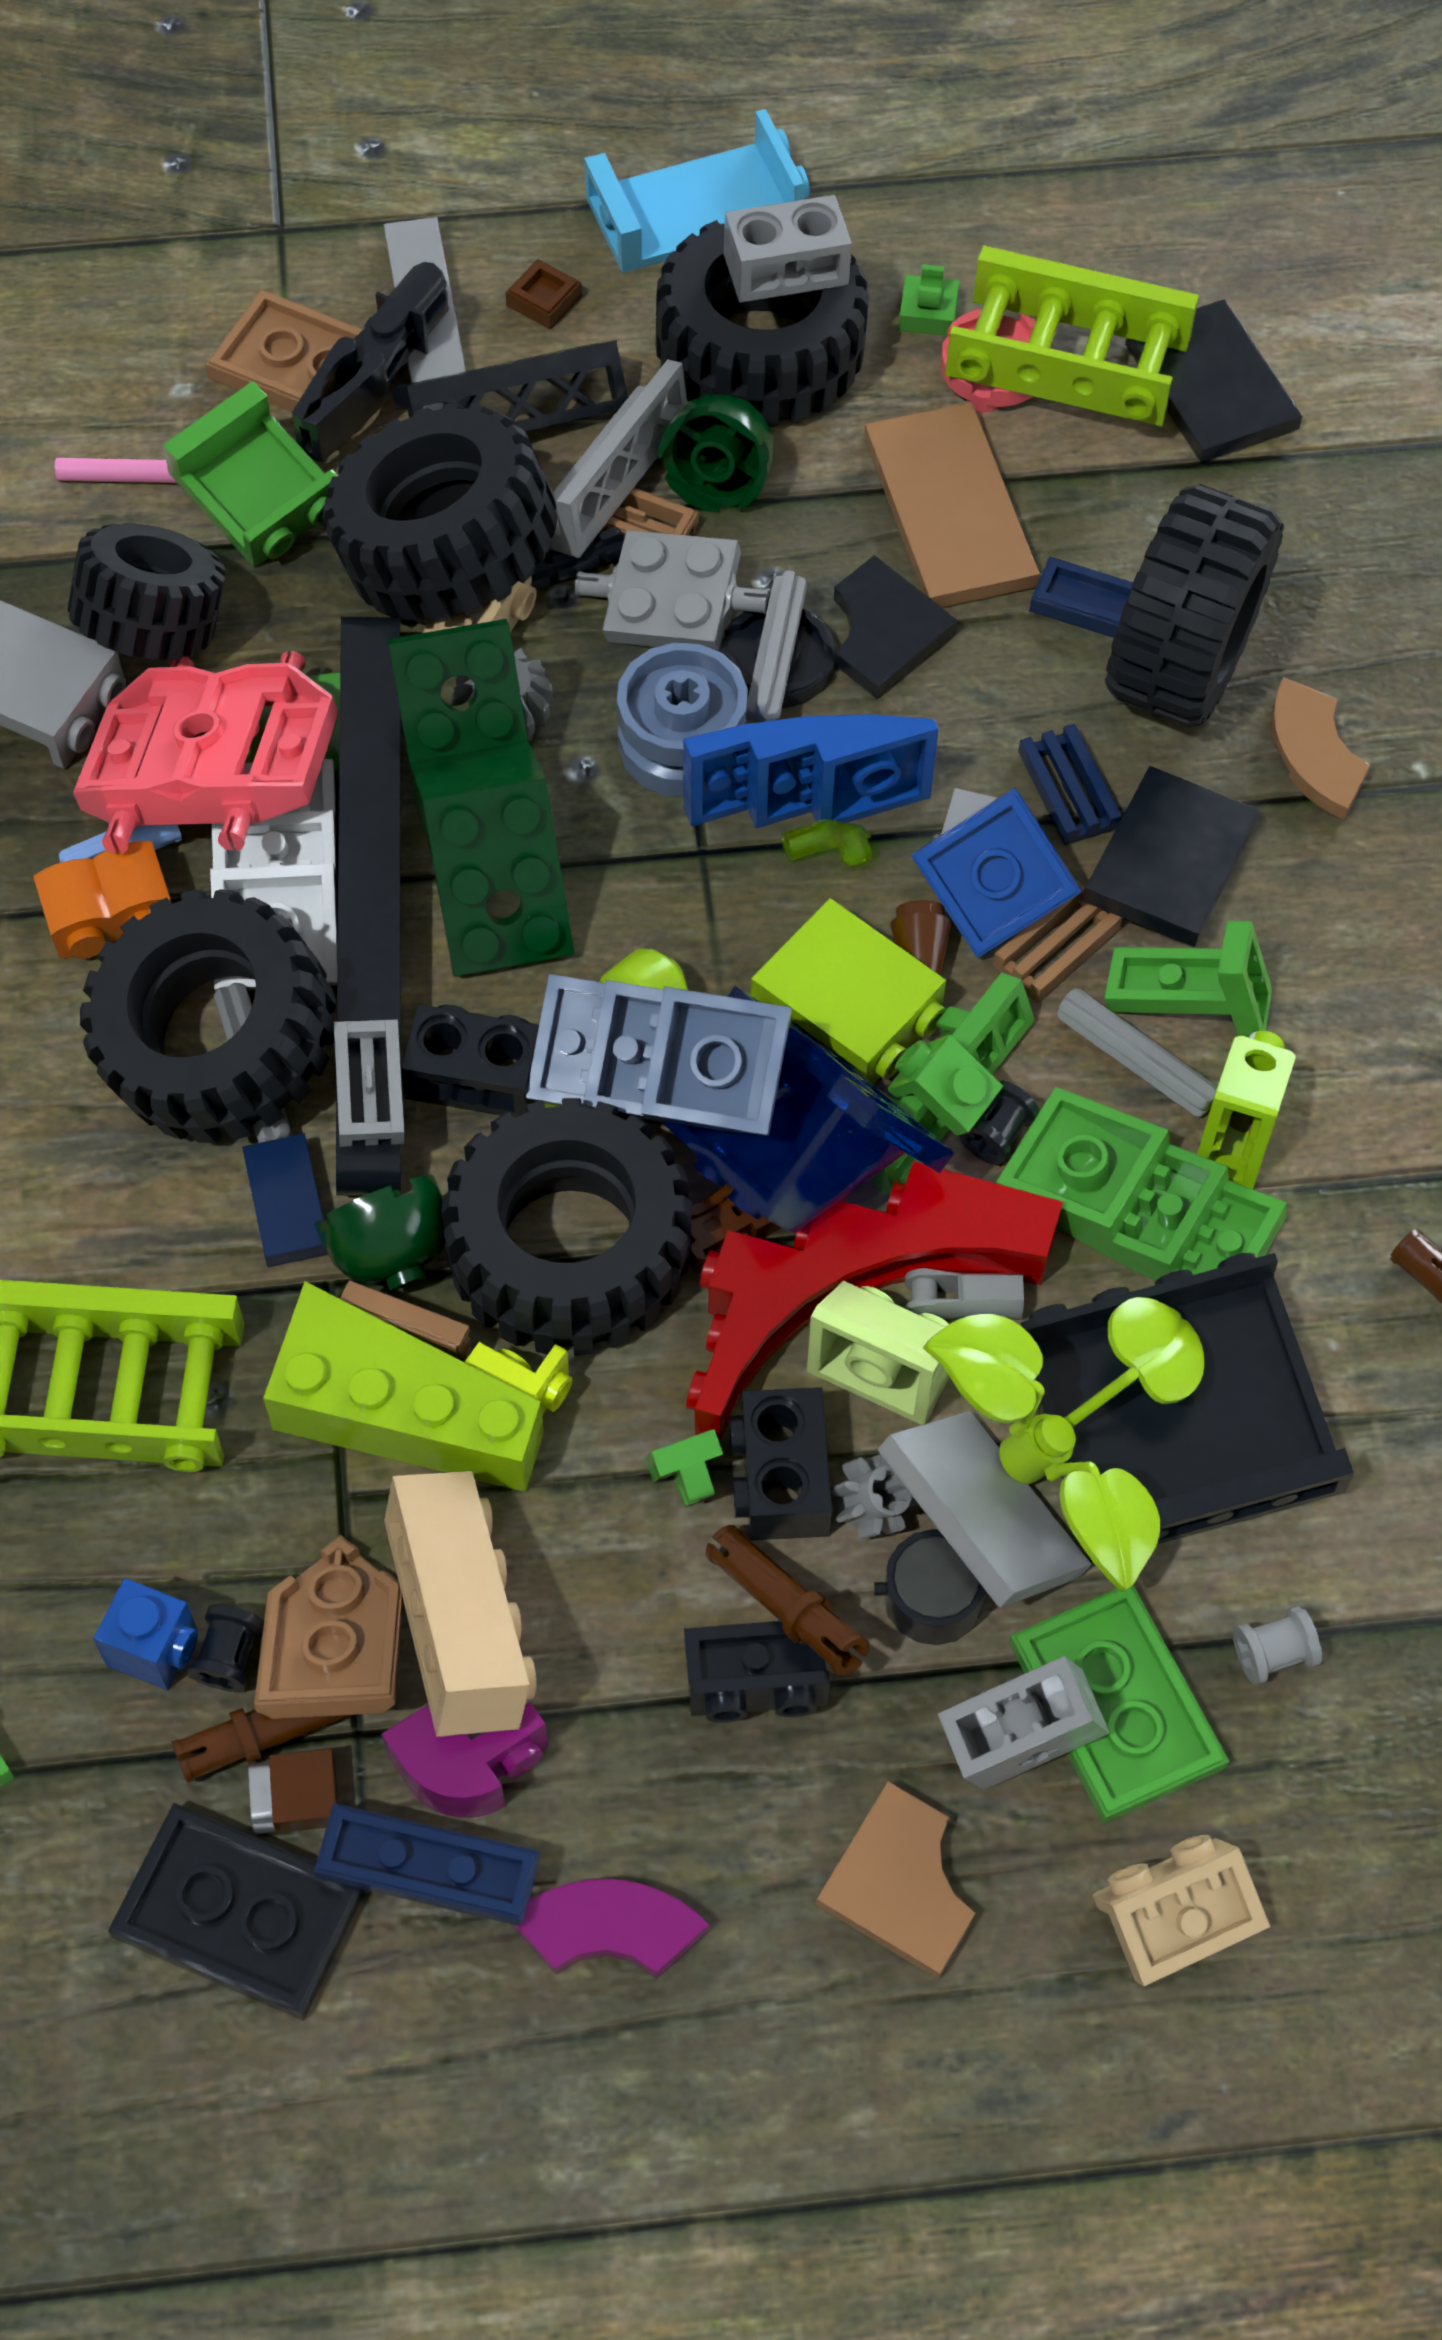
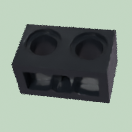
(468, 1075)
(792, 1463)

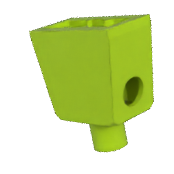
(1252, 1085)

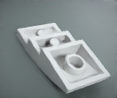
(292, 869)

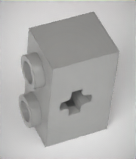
(1023, 1723)

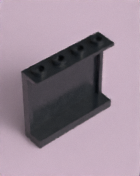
(1238, 1442)

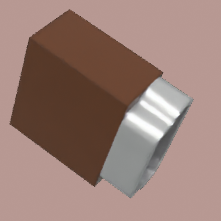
(293, 1791)

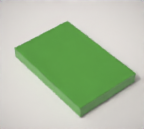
(1153, 1719)

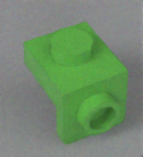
(946, 1082)

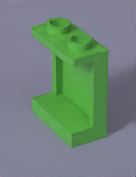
(249, 475)

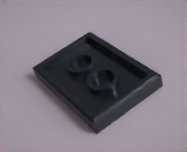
(1223, 387)
(1171, 856)
(236, 1911)

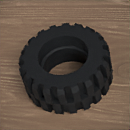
(775, 370)
(440, 513)
(1193, 604)
(166, 960)
(554, 1153)

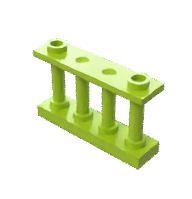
(1081, 299)
(139, 1321)

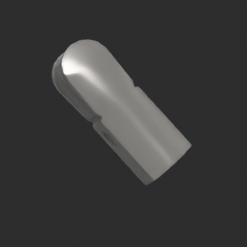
(974, 1293)

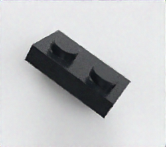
(752, 1670)

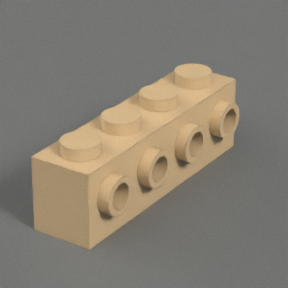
(458, 1604)

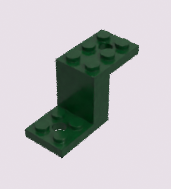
(481, 798)

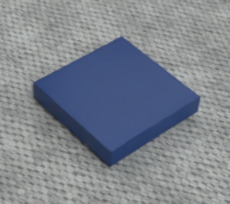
(996, 872)

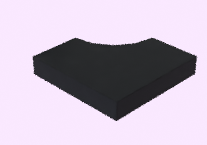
(889, 626)

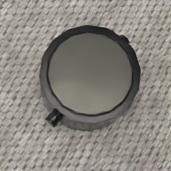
(930, 1590)

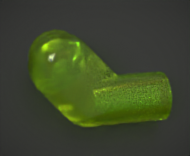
(826, 835)

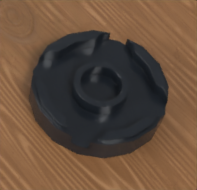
(811, 660)

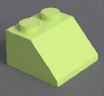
(877, 1350)

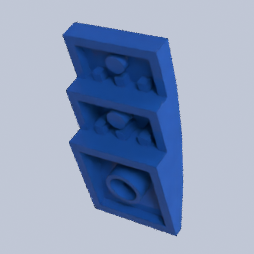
(809, 764)

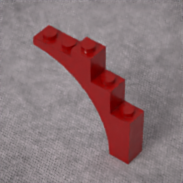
(933, 1221)

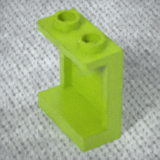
(853, 990)

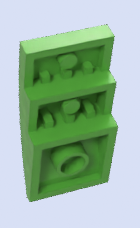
(1137, 1192)

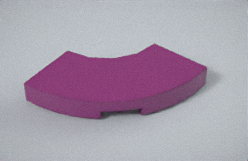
(612, 1921)

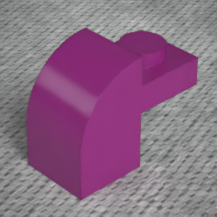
(461, 1773)

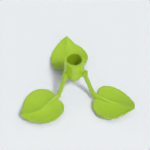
(995, 1371)

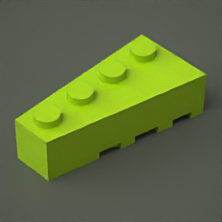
(396, 1397)

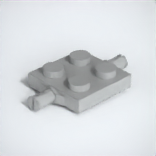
(672, 590)

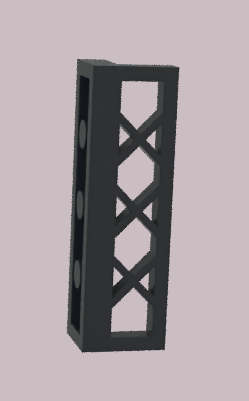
(526, 372)

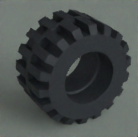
(146, 591)

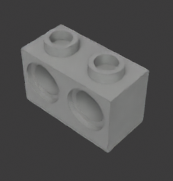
(787, 248)

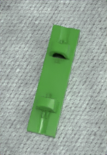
(988, 1035)

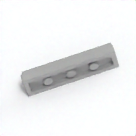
(616, 460)

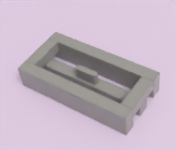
(370, 1129)

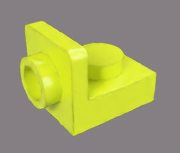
(548, 1384)

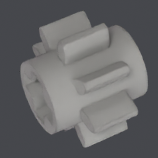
(871, 1497)

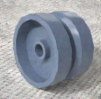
(671, 697)

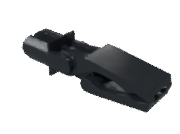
(359, 370)

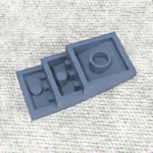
(660, 1053)

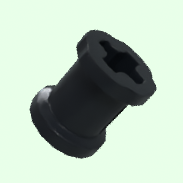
(1000, 1124)
(226, 1648)

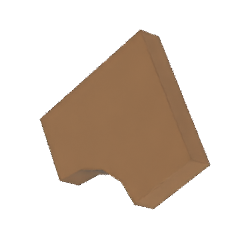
(895, 1883)

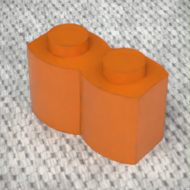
(95, 896)

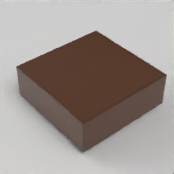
(543, 294)

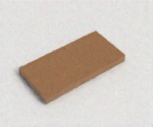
(951, 505)

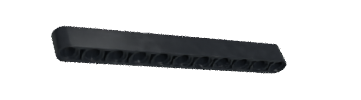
(368, 881)

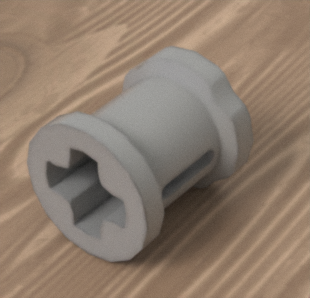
(1277, 1645)

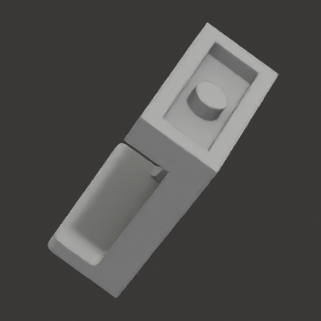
(54, 682)

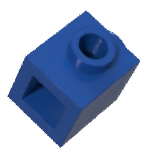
(146, 1634)

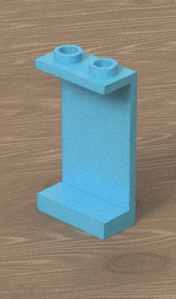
(659, 209)

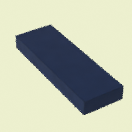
(427, 1864)

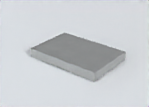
(982, 1511)

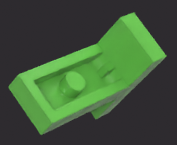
(1195, 980)

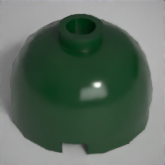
(717, 452)
(386, 1234)

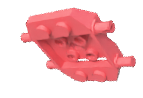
(160, 771)

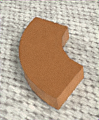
(1312, 750)

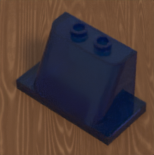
(823, 1140)

